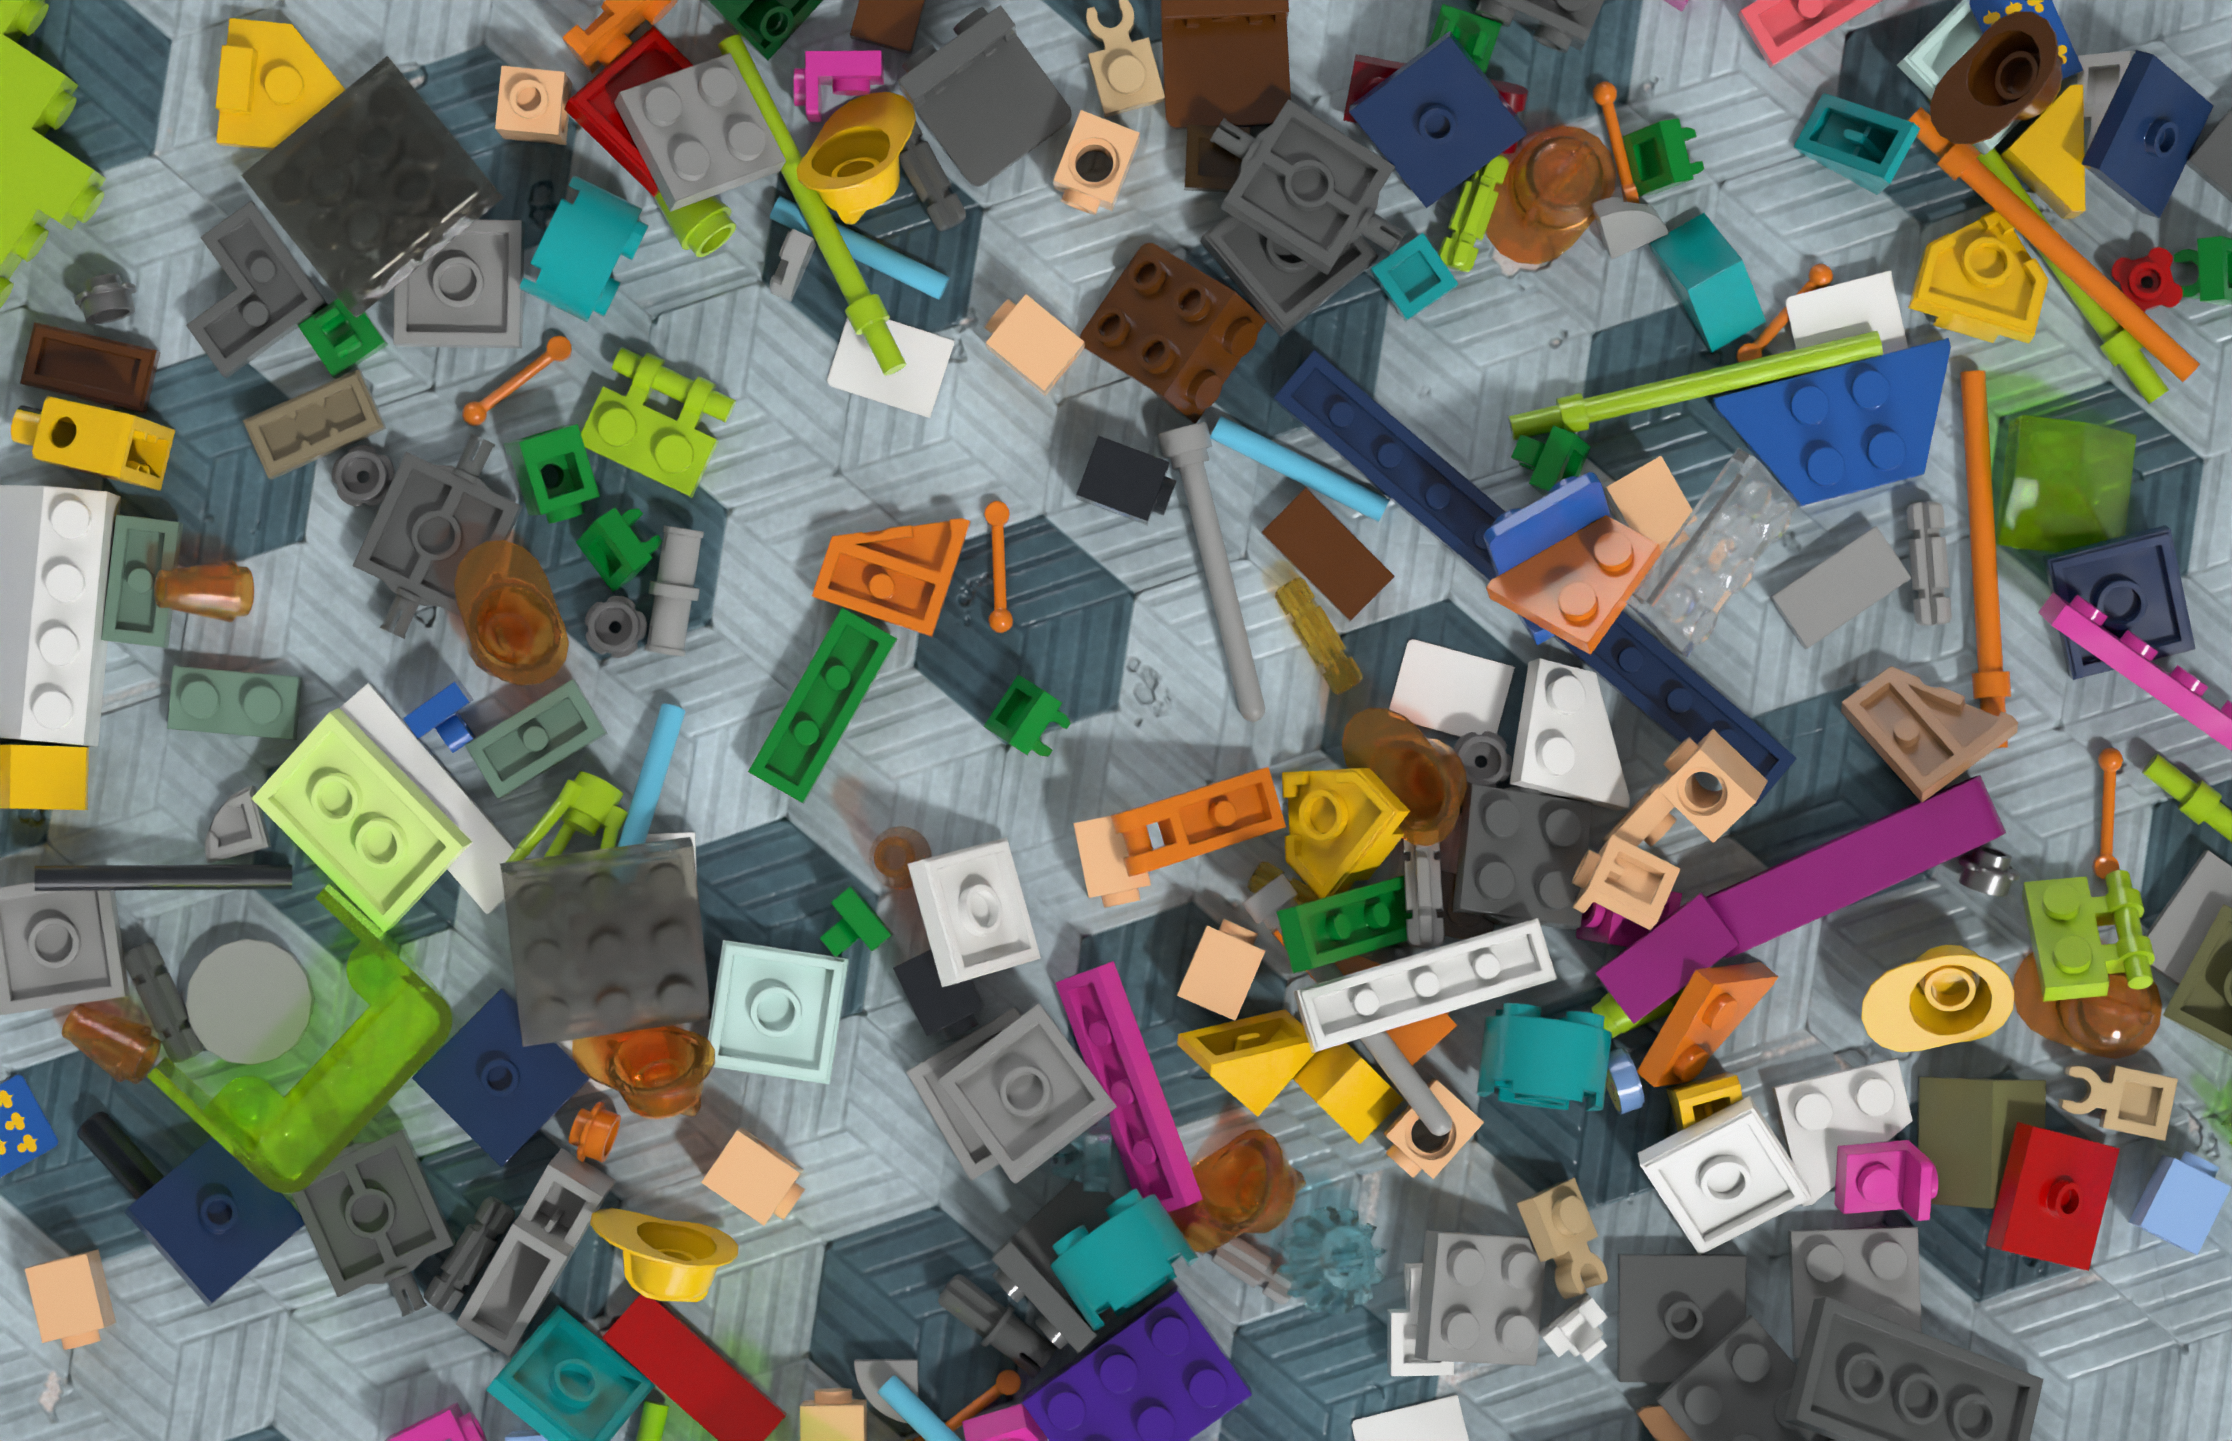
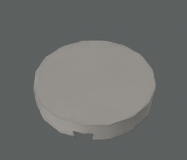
(250, 1001)

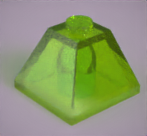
(2063, 484)

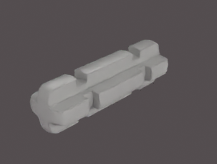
(1929, 563)
(1423, 895)
(1253, 1268)

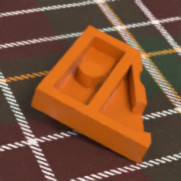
(611, 30)
(894, 572)
(1579, 581)
(1703, 1019)

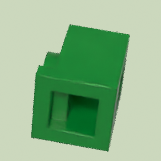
(564, 451)

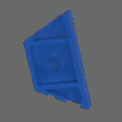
(1845, 423)

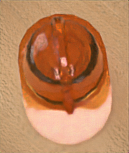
(1550, 195)
(510, 614)
(1415, 768)
(2096, 1025)
(653, 1068)
(1242, 1190)

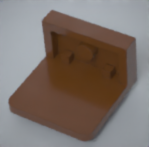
(1224, 61)
(1172, 330)

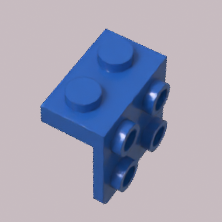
(1530, 530)

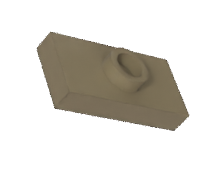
(314, 424)

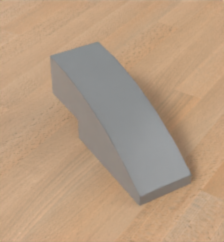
(535, 1252)

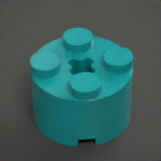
(583, 250)
(1543, 1058)
(1121, 1258)

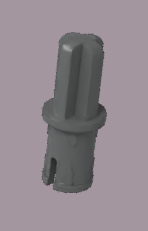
(996, 1325)

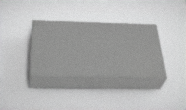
(1840, 587)
(2189, 915)

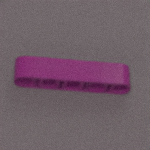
(1858, 864)

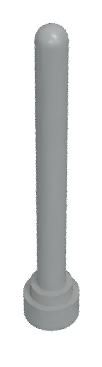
(1188, 452)
(1279, 896)

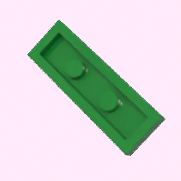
(822, 705)
(1344, 924)

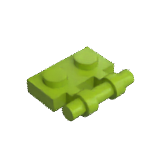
(648, 440)
(2067, 939)

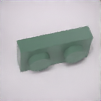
(138, 554)
(234, 703)
(536, 739)

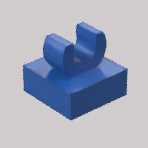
(443, 715)

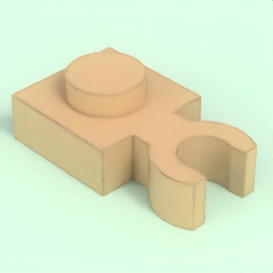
(1125, 69)
(2129, 1102)
(1560, 1230)

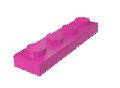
(2134, 659)
(1122, 1066)

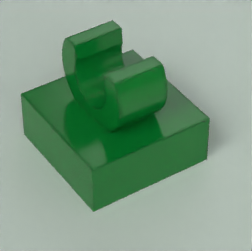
(1472, 31)
(1660, 156)
(2214, 267)
(342, 338)
(1554, 461)
(615, 548)
(1024, 716)
(857, 922)

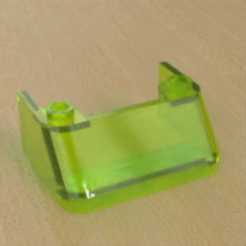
(299, 1134)

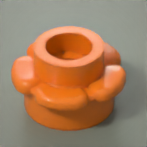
(594, 1132)

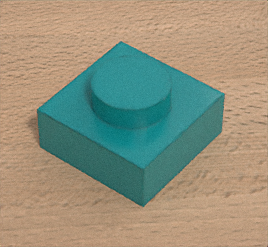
(1414, 277)

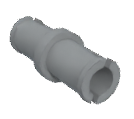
(674, 591)

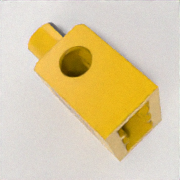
(95, 441)

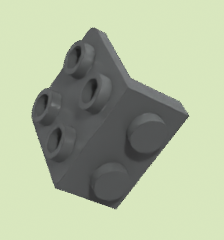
(984, 96)
(1027, 1259)

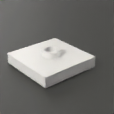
(974, 911)
(1724, 1175)

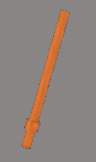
(1962, 162)
(1991, 682)

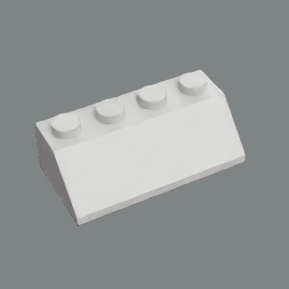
(53, 611)

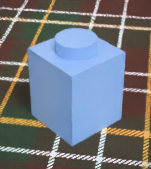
(2181, 1201)

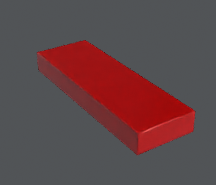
(693, 1373)

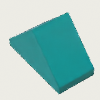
(1856, 141)
(1709, 281)

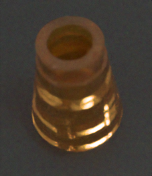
(207, 590)
(915, 848)
(113, 1043)

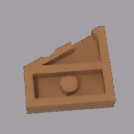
(1924, 730)

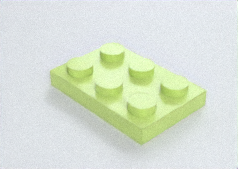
(361, 819)

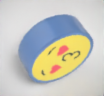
(1623, 1082)

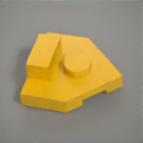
(268, 84)
(1981, 282)
(1339, 826)

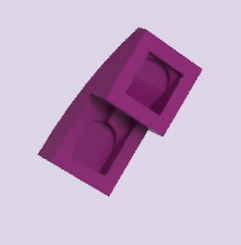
(1667, 957)

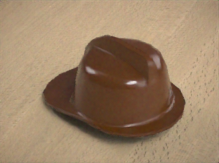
(2000, 79)

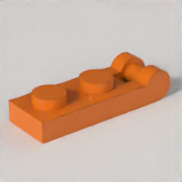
(1200, 820)

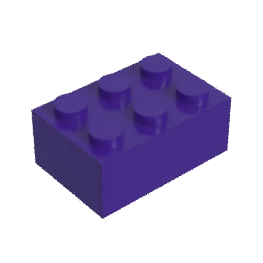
(1142, 1382)

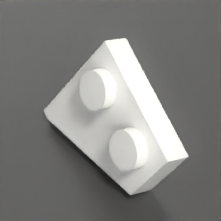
(1567, 738)
(1836, 1111)

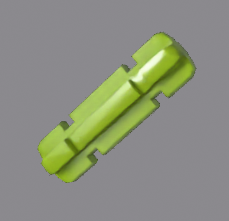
(1472, 215)

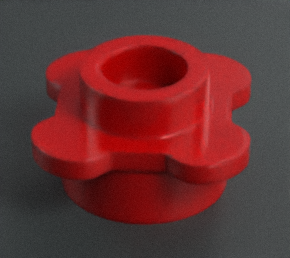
(2157, 267)

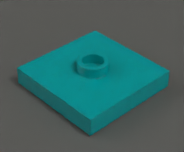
(570, 1383)

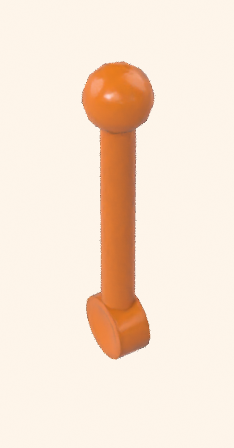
(1605, 95)
(1819, 277)
(558, 350)
(997, 516)
(2110, 761)
(1007, 1383)

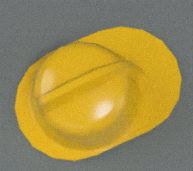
(858, 154)
(1937, 1000)
(665, 1256)

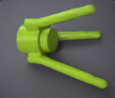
(586, 806)

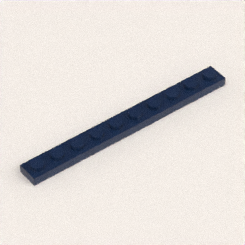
(1459, 517)

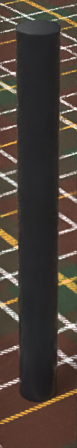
(162, 877)

